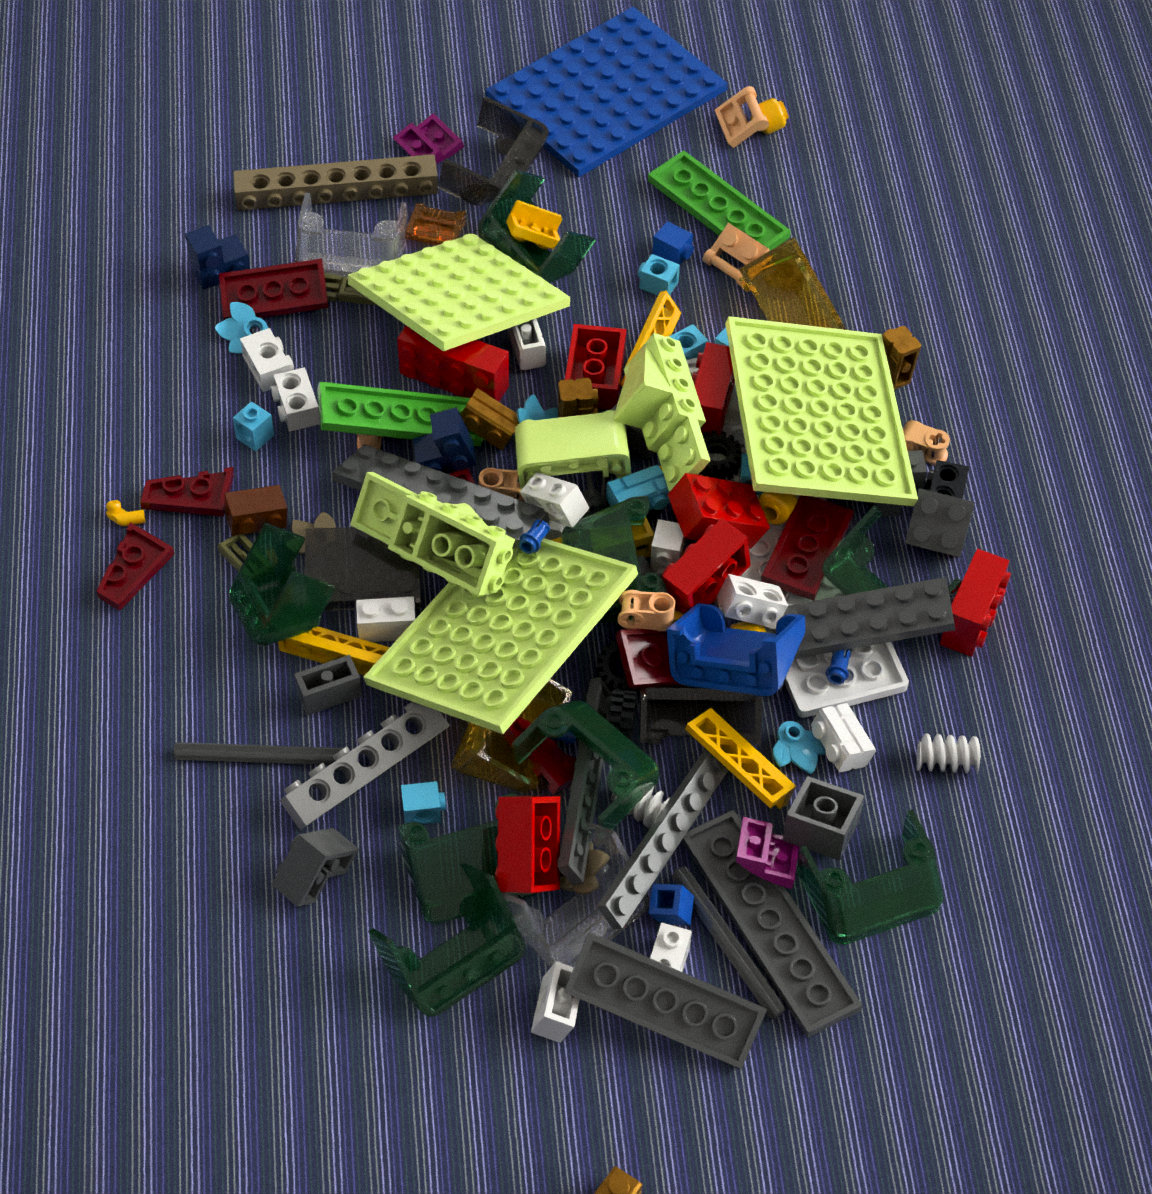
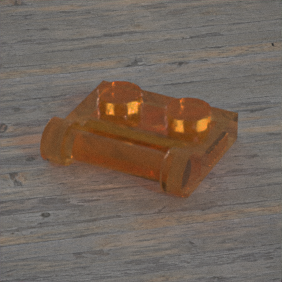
(434, 225)

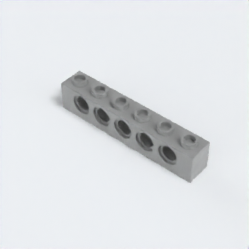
(306, 810)

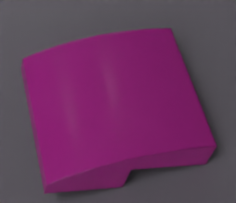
(429, 138)
(766, 853)

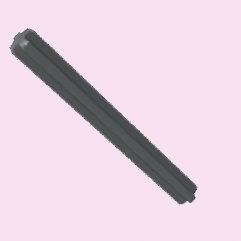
(254, 753)
(730, 944)

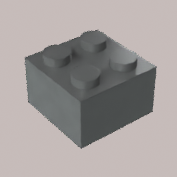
(940, 522)
(823, 818)

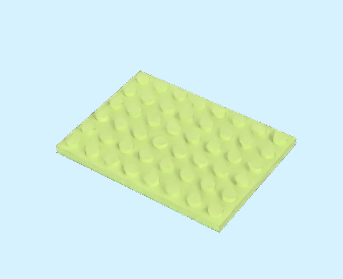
(819, 412)
(499, 650)

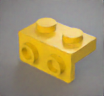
(534, 225)

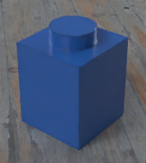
(673, 243)
(671, 904)

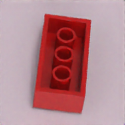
(456, 369)

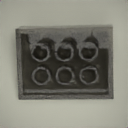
(358, 567)

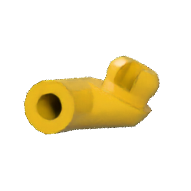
(121, 516)

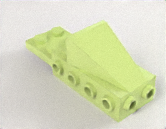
(665, 405)
(434, 534)

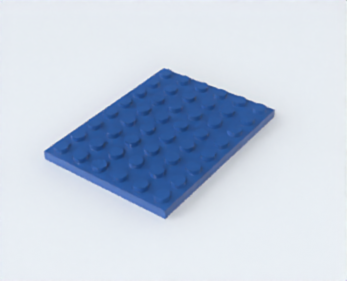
(608, 89)

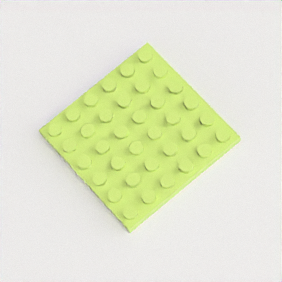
(458, 291)

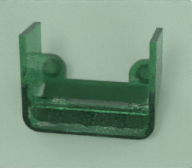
(542, 262)
(848, 561)
(271, 595)
(632, 769)
(879, 902)
(464, 961)

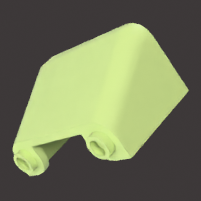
(572, 446)

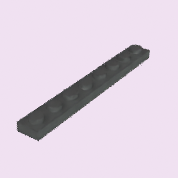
(583, 794)
(661, 840)

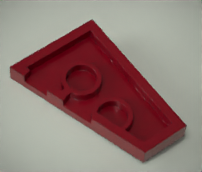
(191, 495)
(135, 564)
(547, 758)

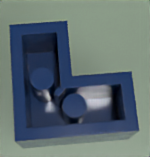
(214, 256)
(448, 445)

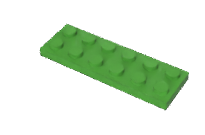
(715, 200)
(382, 410)

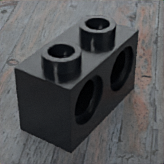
(948, 478)

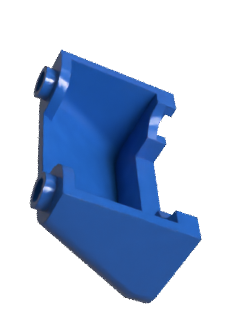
(729, 658)

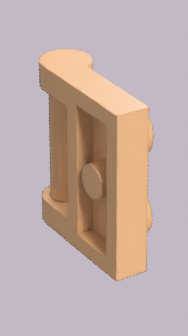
(733, 119)
(736, 245)

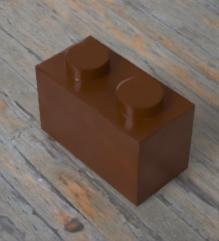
(251, 508)

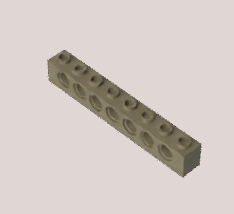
(336, 182)

